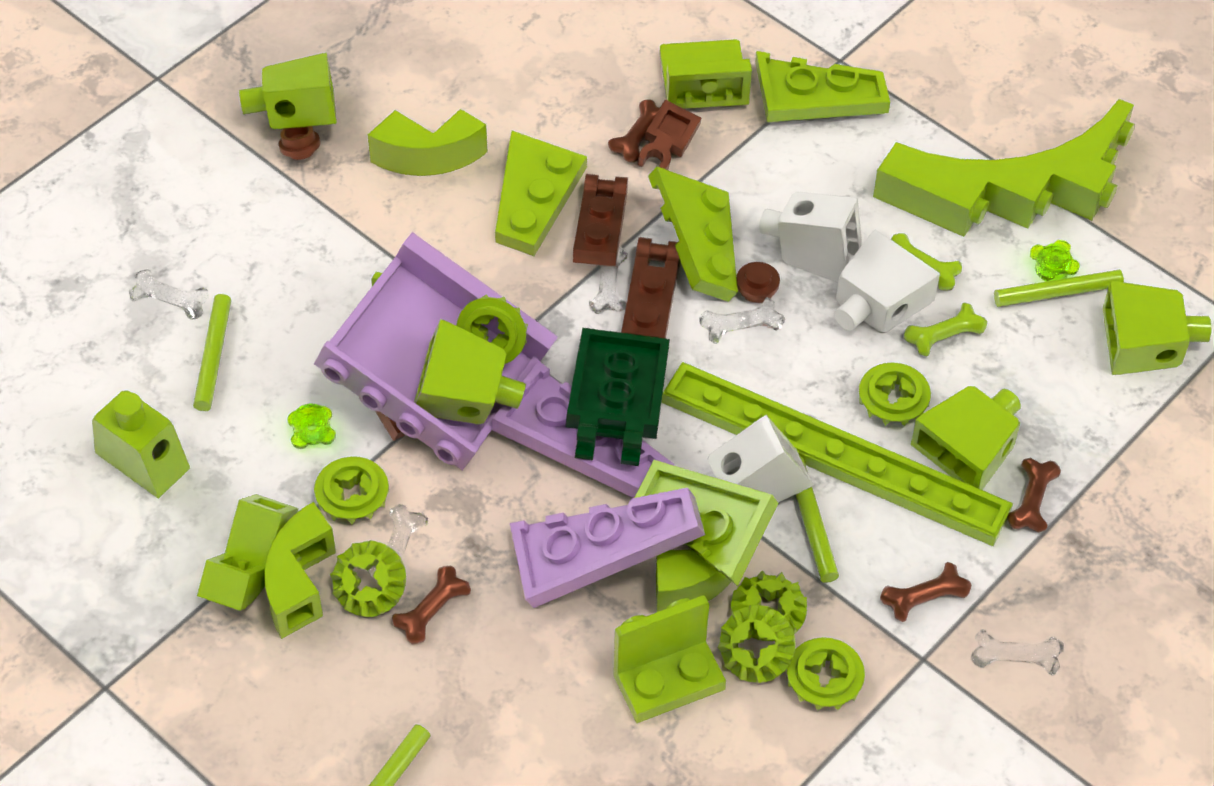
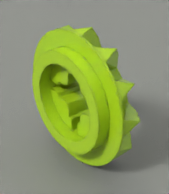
(510, 322)
(879, 383)
(346, 474)
(389, 573)
(791, 604)
(769, 625)
(844, 664)

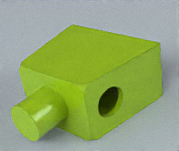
(294, 93)
(1149, 328)
(464, 377)
(128, 434)
(969, 434)

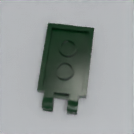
(617, 391)

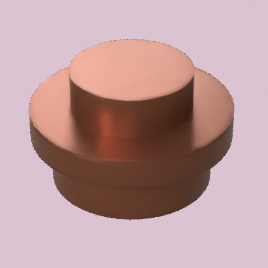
(299, 142)
(757, 281)

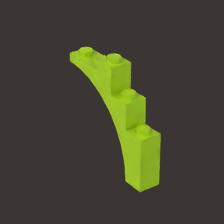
(961, 191)

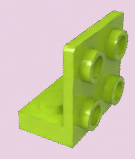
(705, 74)
(666, 659)

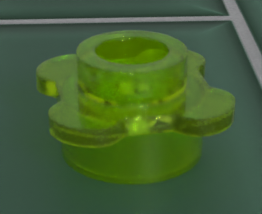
(1054, 260)
(308, 416)

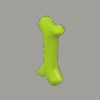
(947, 270)
(926, 337)

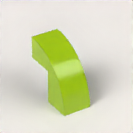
(413, 150)
(297, 546)
(238, 574)
(685, 575)

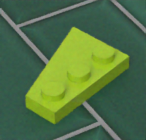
(814, 92)
(534, 190)
(703, 230)
(730, 515)

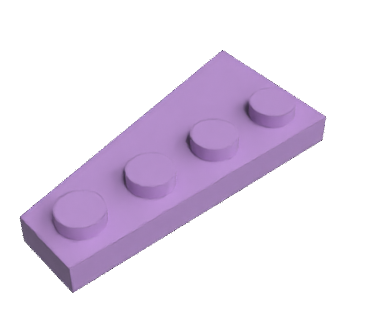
(541, 427)
(590, 546)

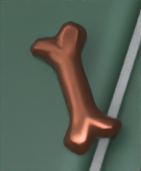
(629, 144)
(1029, 512)
(905, 599)
(415, 621)

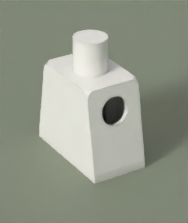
(816, 232)
(883, 285)
(762, 461)

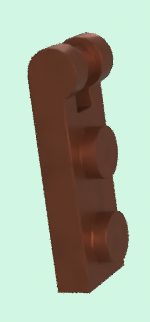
(600, 221)
(651, 289)

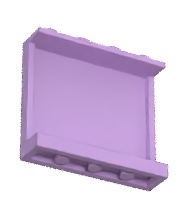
(388, 336)

